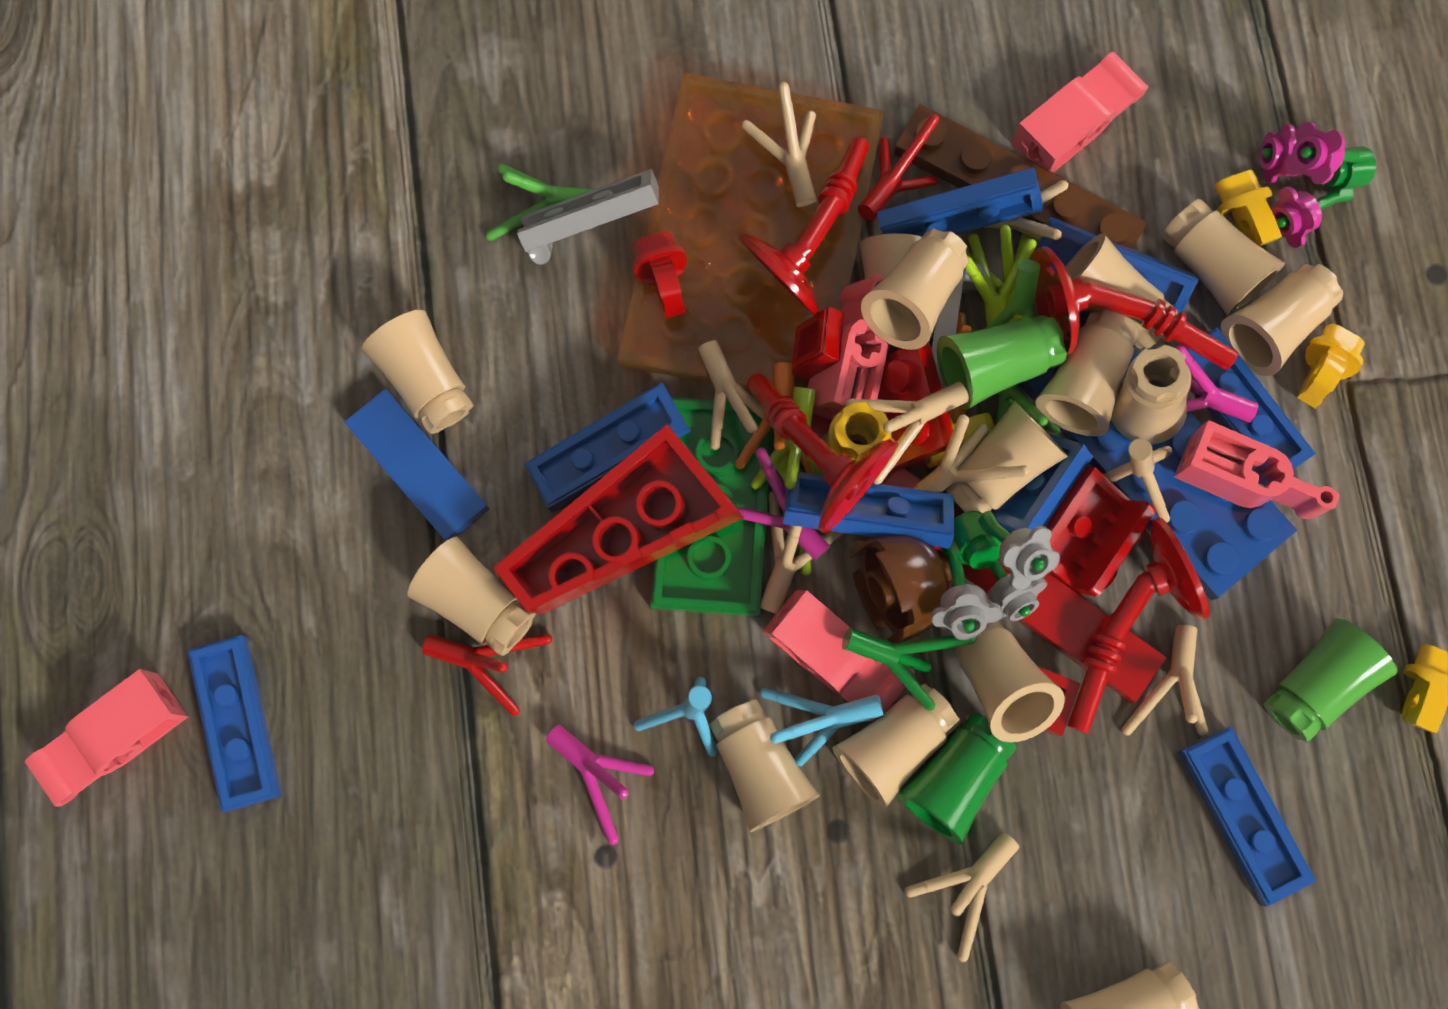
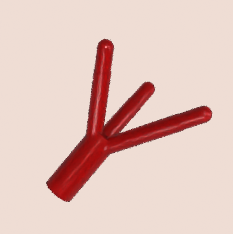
(890, 180)
(477, 658)

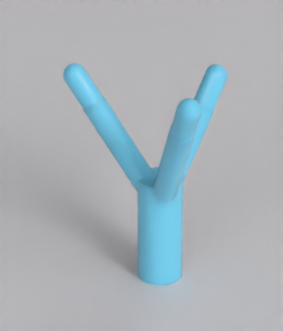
(693, 709)
(831, 720)

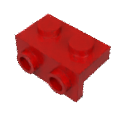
(911, 377)
(1095, 532)

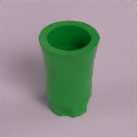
(958, 779)

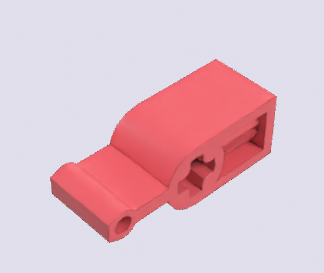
(1077, 113)
(861, 357)
(1223, 465)
(814, 640)
(106, 735)

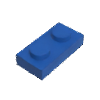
(1044, 494)

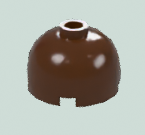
(900, 583)

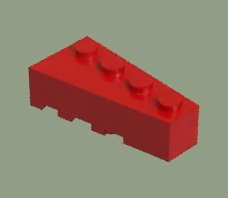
(621, 523)

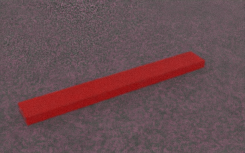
(1062, 615)

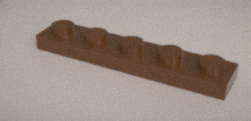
(969, 158)

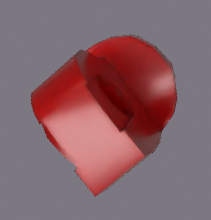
(660, 264)

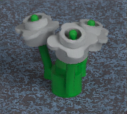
(1014, 595)

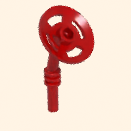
(834, 199)
(1065, 297)
(846, 476)
(1168, 573)

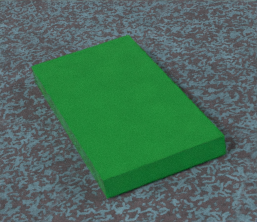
(726, 567)

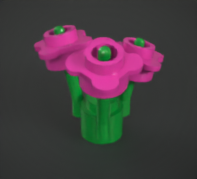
(1321, 158)

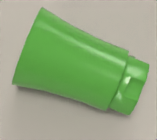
(1000, 356)
(1329, 680)

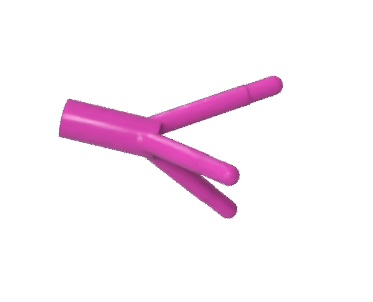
(1213, 396)
(809, 538)
(592, 767)

